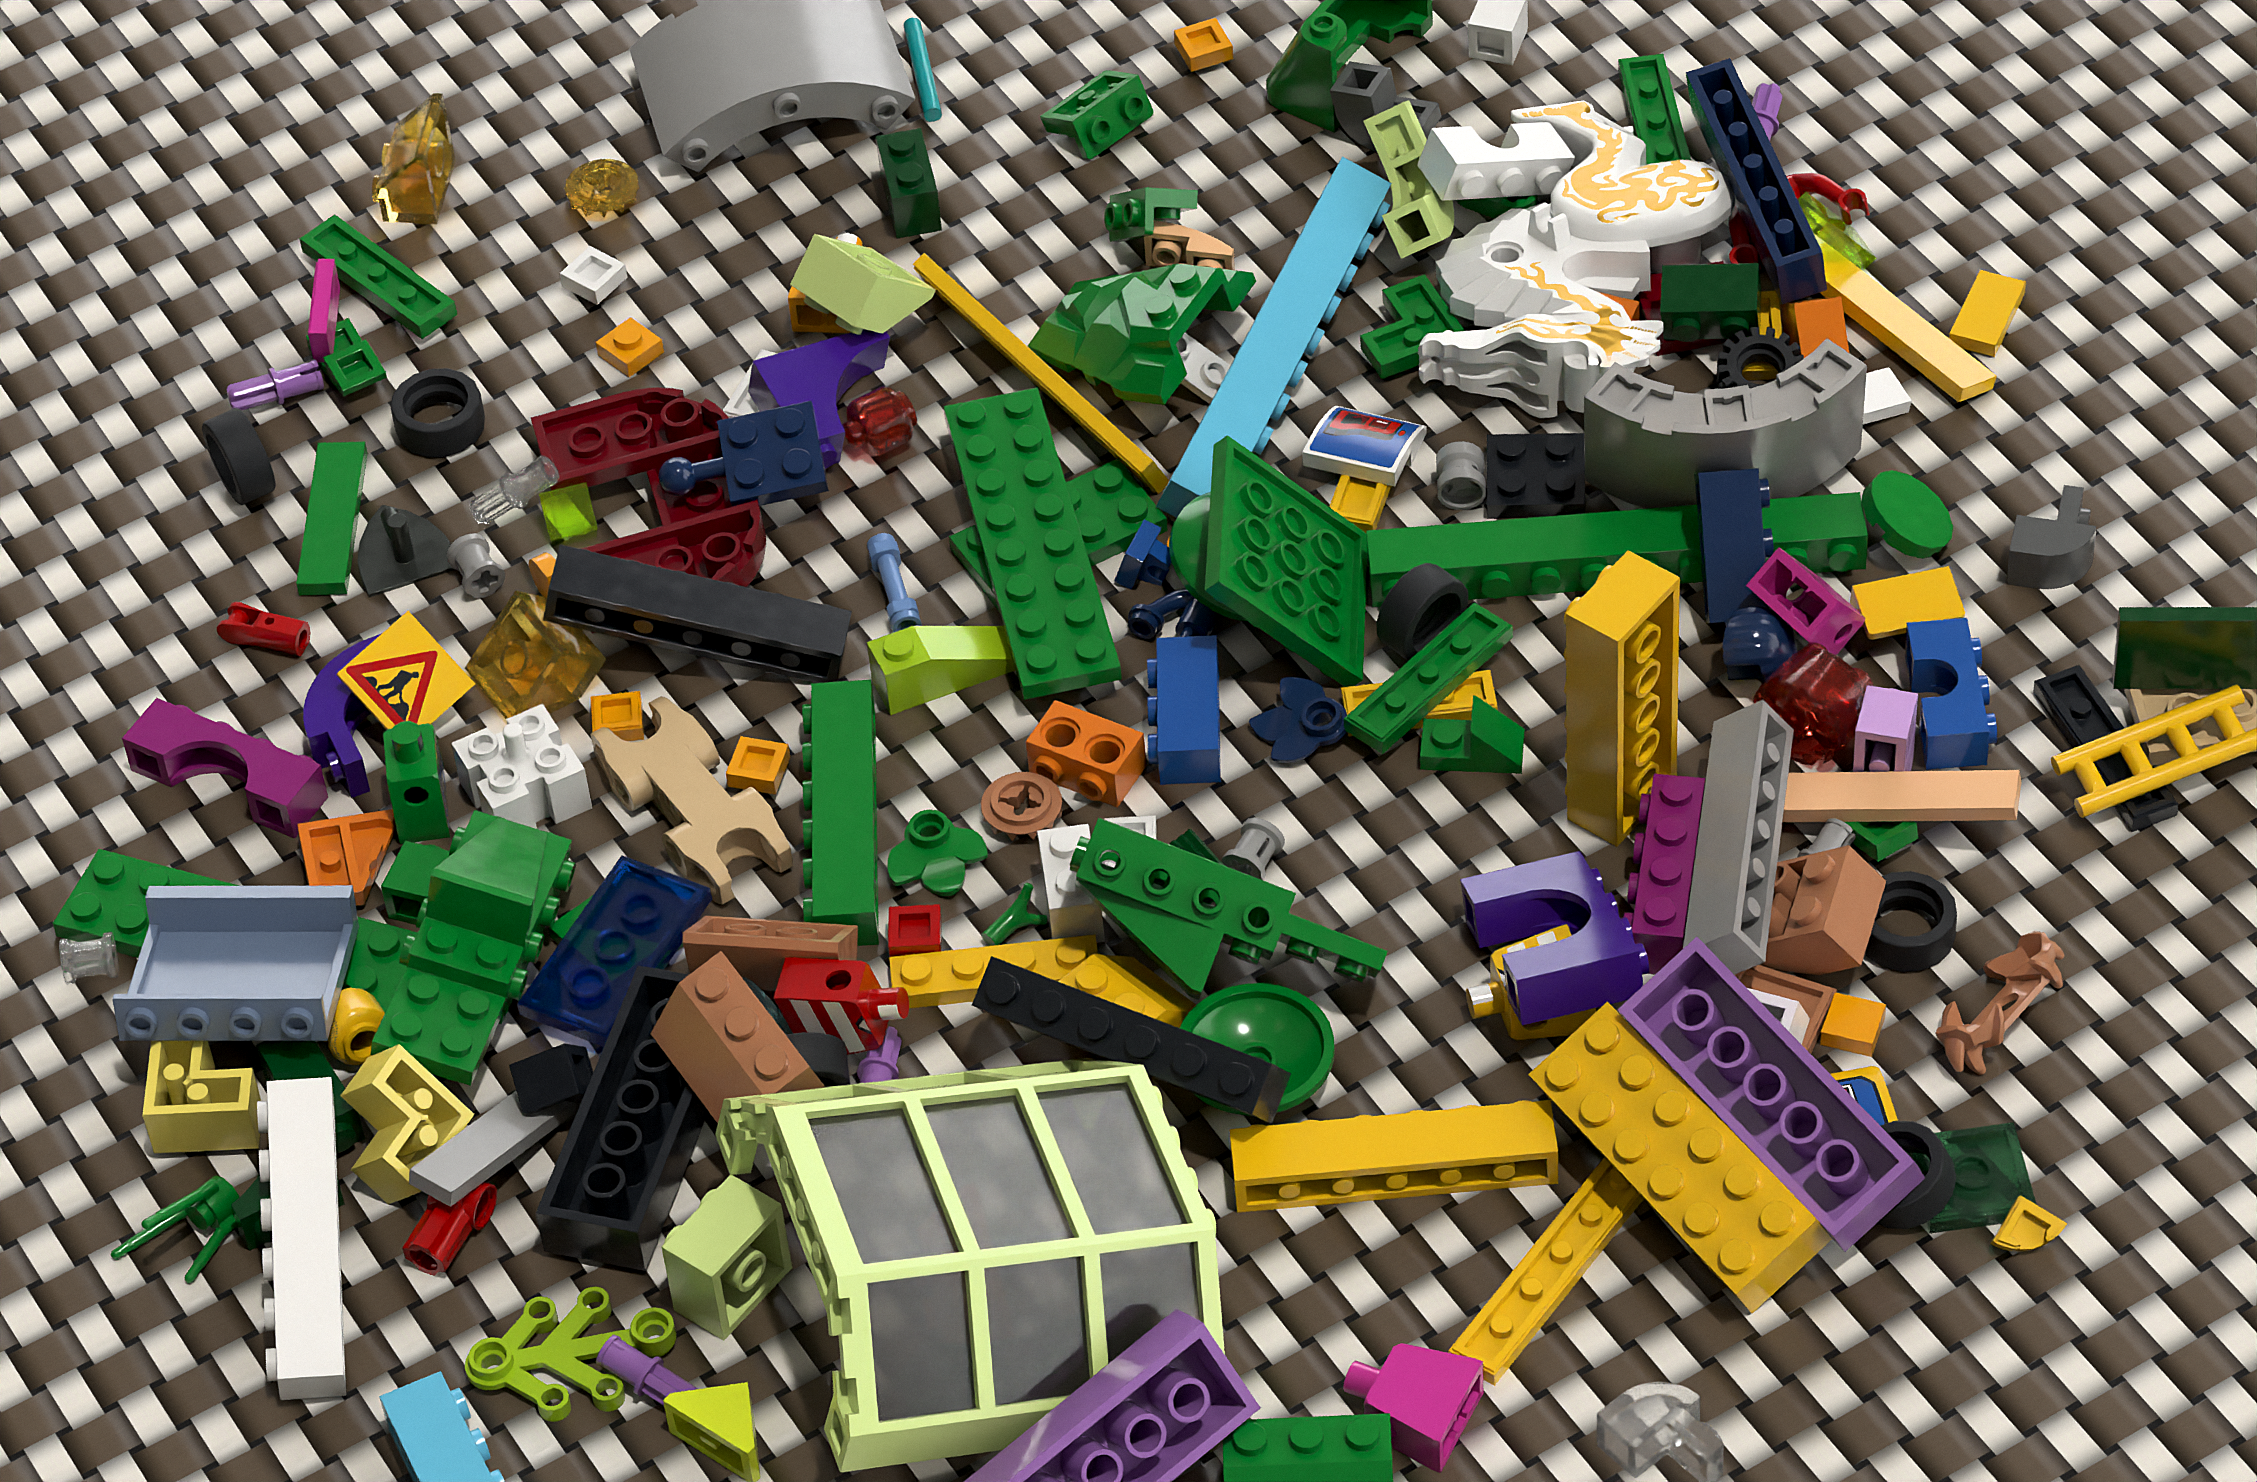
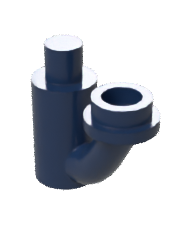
(1195, 620)

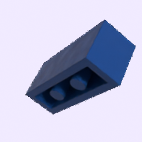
(1185, 710)

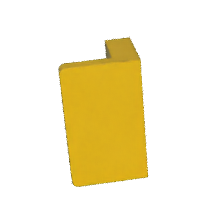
(1906, 598)

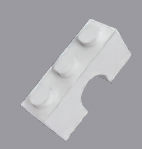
(1468, 168)

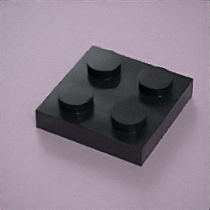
(1535, 475)

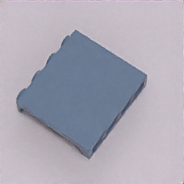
(239, 964)

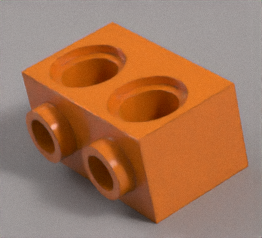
(1086, 753)

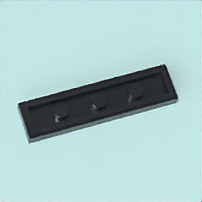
(2084, 717)

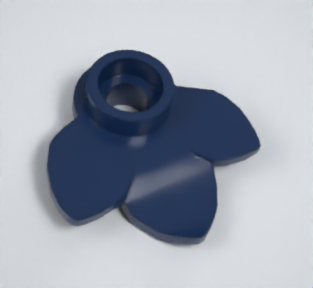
(1295, 724)

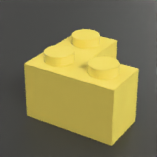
(196, 1106)
(411, 1117)

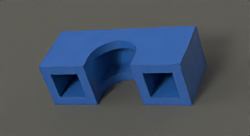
(1946, 661)

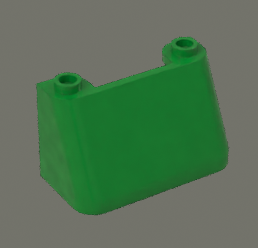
(1326, 41)

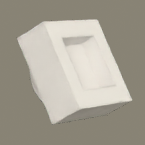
(593, 275)

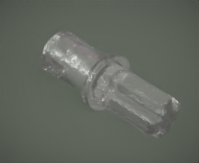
(514, 490)

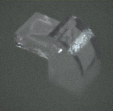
(1656, 1422)

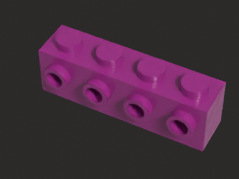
(1666, 867)

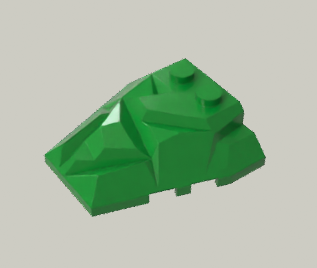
(1130, 325)

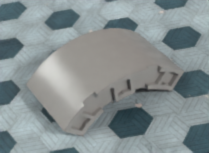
(764, 64)
(1795, 429)

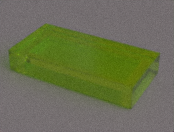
(1835, 232)

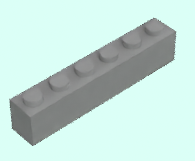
(1740, 836)

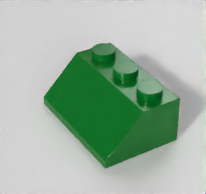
(1310, 1449)

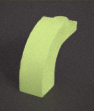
(1417, 212)

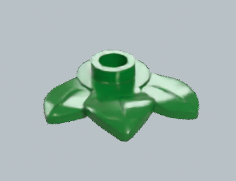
(935, 853)

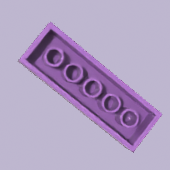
(1772, 1093)
(1137, 1416)

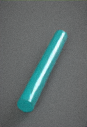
(922, 69)

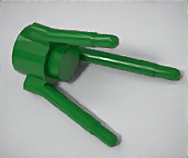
(205, 1208)

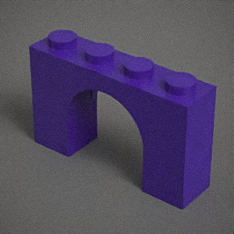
(1564, 975)

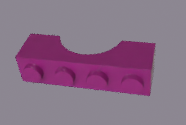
(177, 744)

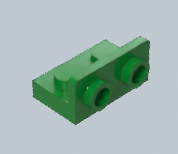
(1100, 112)
(1133, 212)

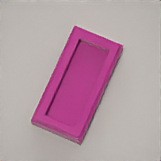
(324, 309)

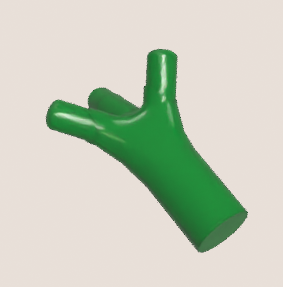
(1013, 918)

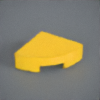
(2027, 1227)

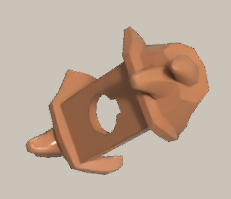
(2026, 975)

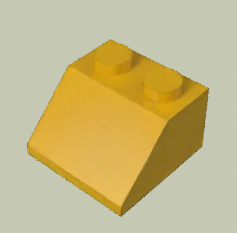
(1131, 986)

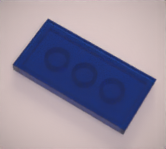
(627, 923)

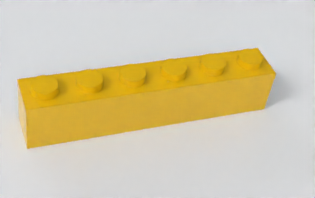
(1394, 1156)

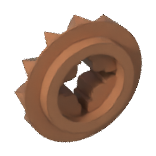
(1008, 794)

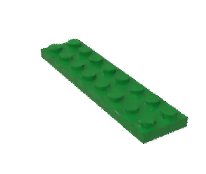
(1032, 544)
(113, 900)

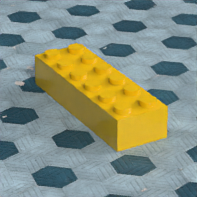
(1620, 694)
(1680, 1157)

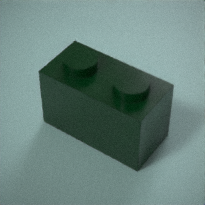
(908, 183)
(1710, 300)

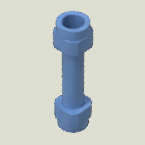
(886, 559)

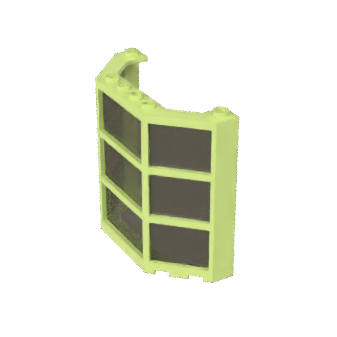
(981, 1241)

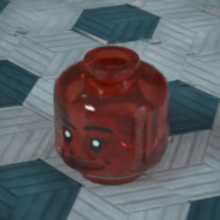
(880, 421)

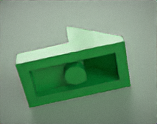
(1482, 744)

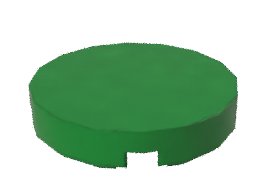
(1907, 513)

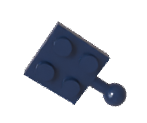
(764, 458)

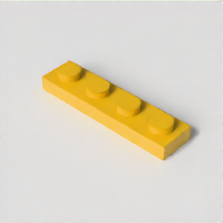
(956, 974)

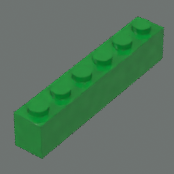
(842, 807)

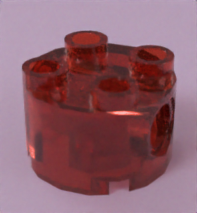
(1818, 699)

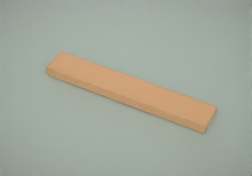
(1902, 796)

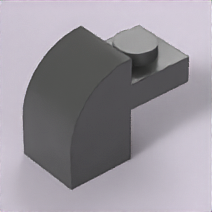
(1369, 90)
(2053, 551)

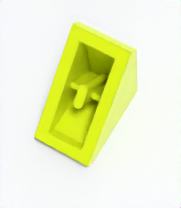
(718, 1425)

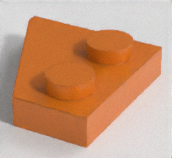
(346, 850)

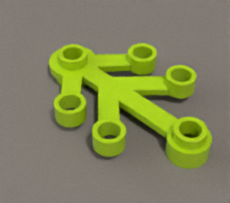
(563, 1352)

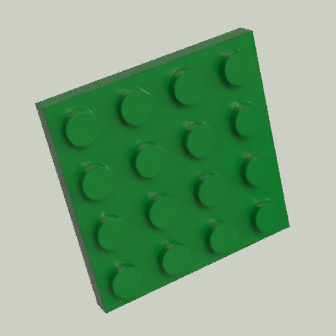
(1287, 562)

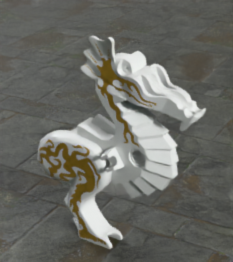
(1543, 266)

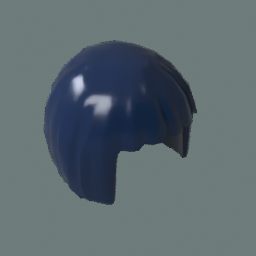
(1756, 643)

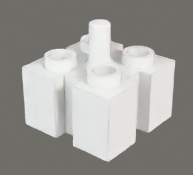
(523, 771)

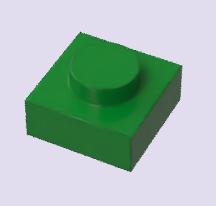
(1883, 837)

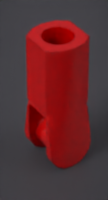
(264, 629)

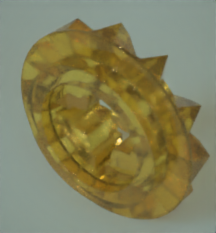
(597, 175)

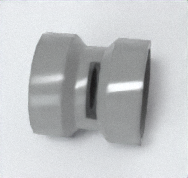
(1460, 475)

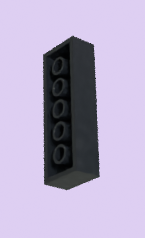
(625, 1141)

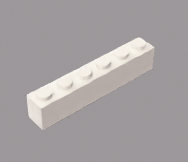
(304, 1239)

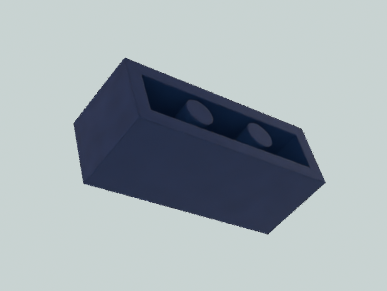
(1731, 538)

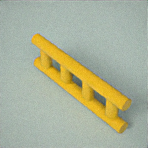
(2145, 777)

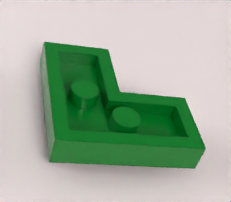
(1416, 313)

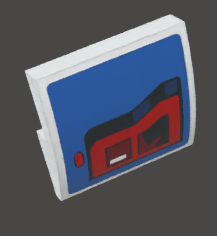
(1363, 445)

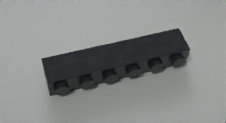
(696, 615)
(1131, 1038)

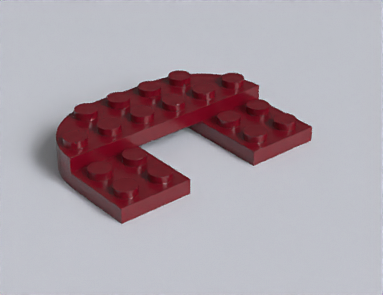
(637, 435)

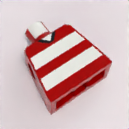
(838, 1000)

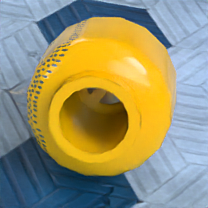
(354, 1026)

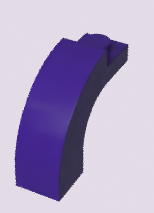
(331, 719)

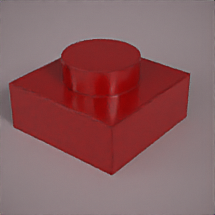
(914, 929)

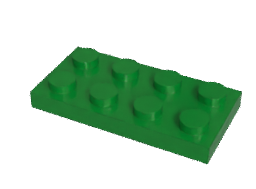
(1108, 512)

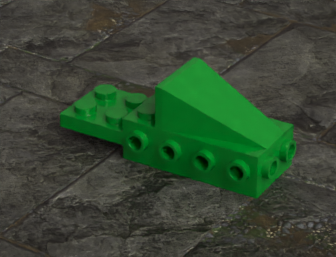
(1186, 932)
(475, 943)

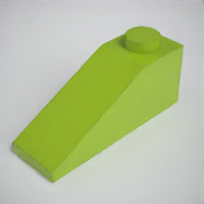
(935, 662)

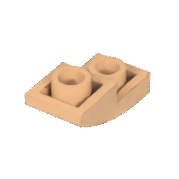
(1185, 245)

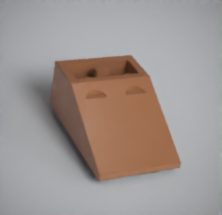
(1822, 912)

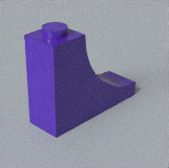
(818, 374)

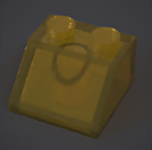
(416, 166)
(532, 659)

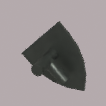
(400, 551)

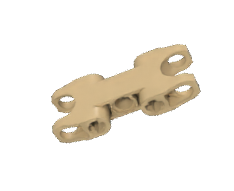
(706, 821)

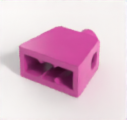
(1817, 613)
(1426, 1396)

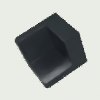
(552, 1077)

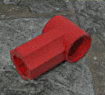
(445, 1228)

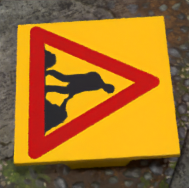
(405, 675)

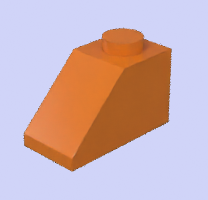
(1814, 321)

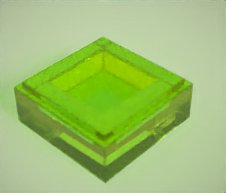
(568, 512)

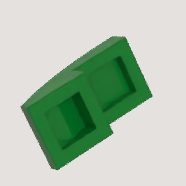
(352, 361)

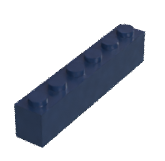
(1757, 181)

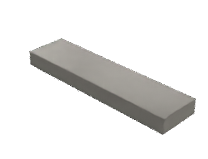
(485, 1148)

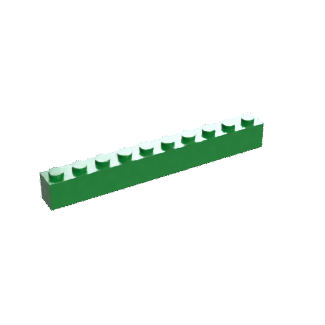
(1573, 549)

